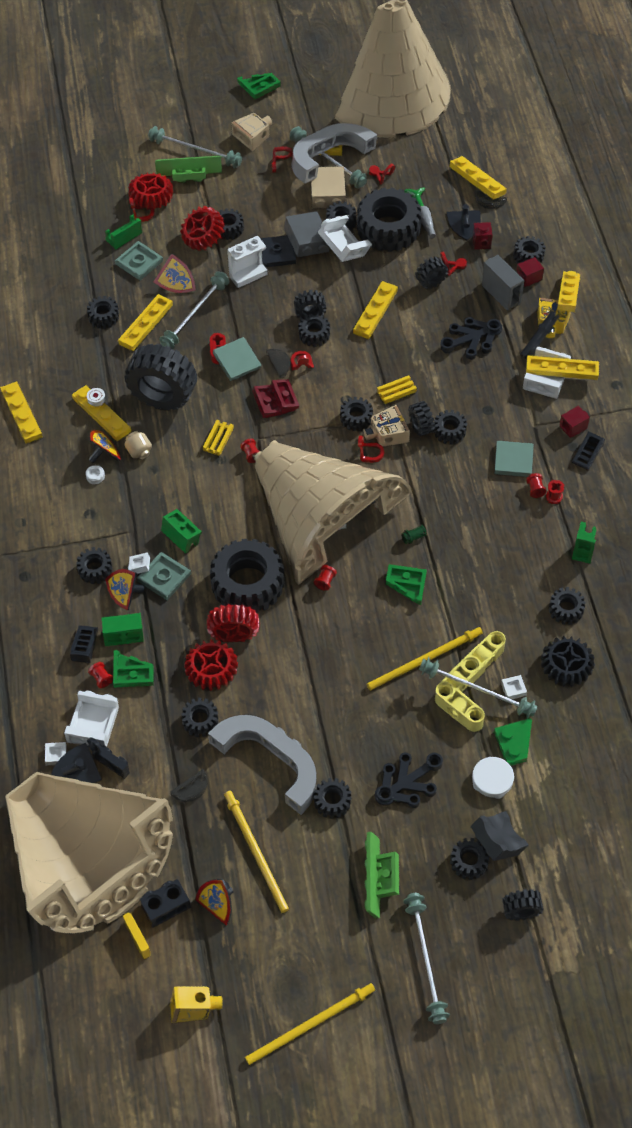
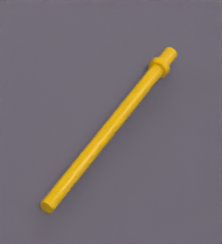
(467, 637)
(233, 805)
(359, 994)

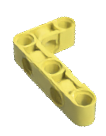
(456, 702)

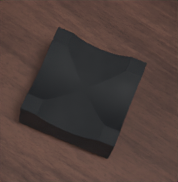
(498, 836)

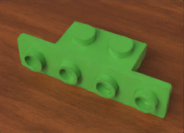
(188, 168)
(381, 875)

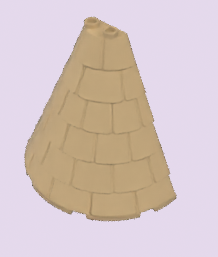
(396, 77)
(316, 497)
(85, 849)

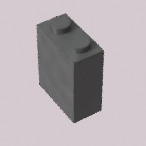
(304, 234)
(502, 282)

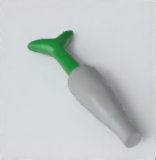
(426, 219)

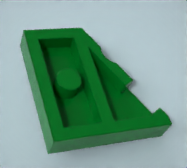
(514, 741)

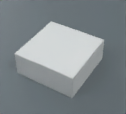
(139, 563)
(514, 687)
(54, 752)

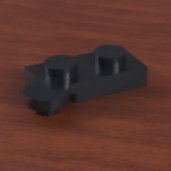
(105, 757)

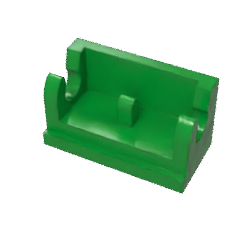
(124, 233)
(180, 530)
(584, 544)
(122, 629)

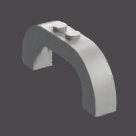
(325, 139)
(289, 750)

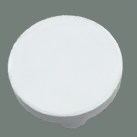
(493, 777)

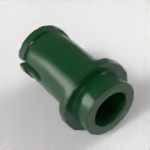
(413, 534)

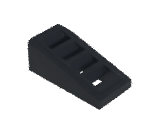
(595, 439)
(82, 656)

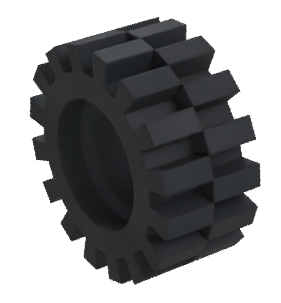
(342, 210)
(237, 220)
(528, 244)
(431, 272)
(303, 301)
(103, 319)
(314, 337)
(421, 418)
(356, 422)
(450, 435)
(94, 556)
(567, 615)
(195, 707)
(332, 809)
(469, 870)
(522, 904)

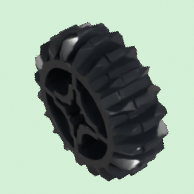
(555, 663)

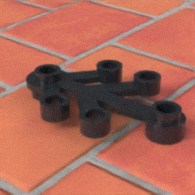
(491, 328)
(407, 781)

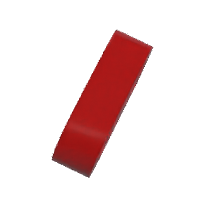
(216, 337)

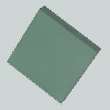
(139, 260)
(237, 359)
(514, 458)
(164, 576)

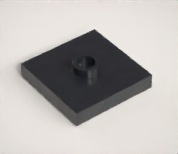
(278, 251)

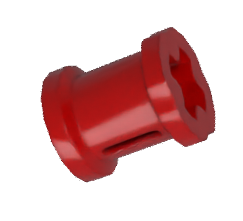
(249, 451)
(536, 486)
(555, 492)
(325, 577)
(100, 674)

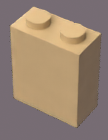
(328, 187)

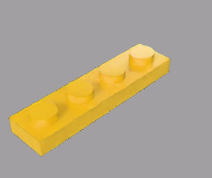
(478, 177)
(568, 291)
(375, 310)
(145, 322)
(562, 367)
(21, 412)
(102, 415)

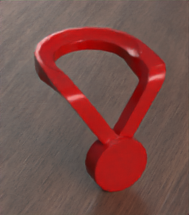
(277, 149)
(375, 171)
(144, 218)
(461, 263)
(302, 360)
(369, 459)

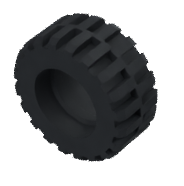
(389, 204)
(160, 377)
(247, 555)

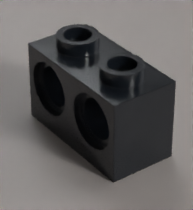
(168, 907)

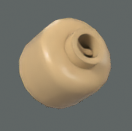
(138, 445)

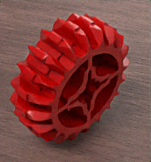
(150, 191)
(210, 221)
(233, 623)
(212, 671)

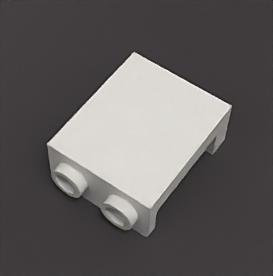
(342, 240)
(246, 261)
(542, 384)
(92, 718)

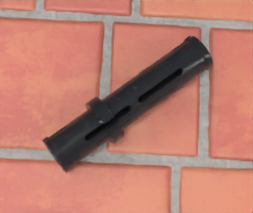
(543, 329)

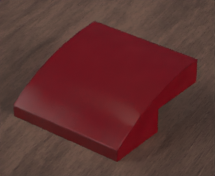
(275, 398)

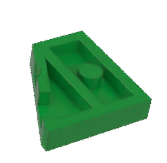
(259, 84)
(407, 581)
(131, 671)

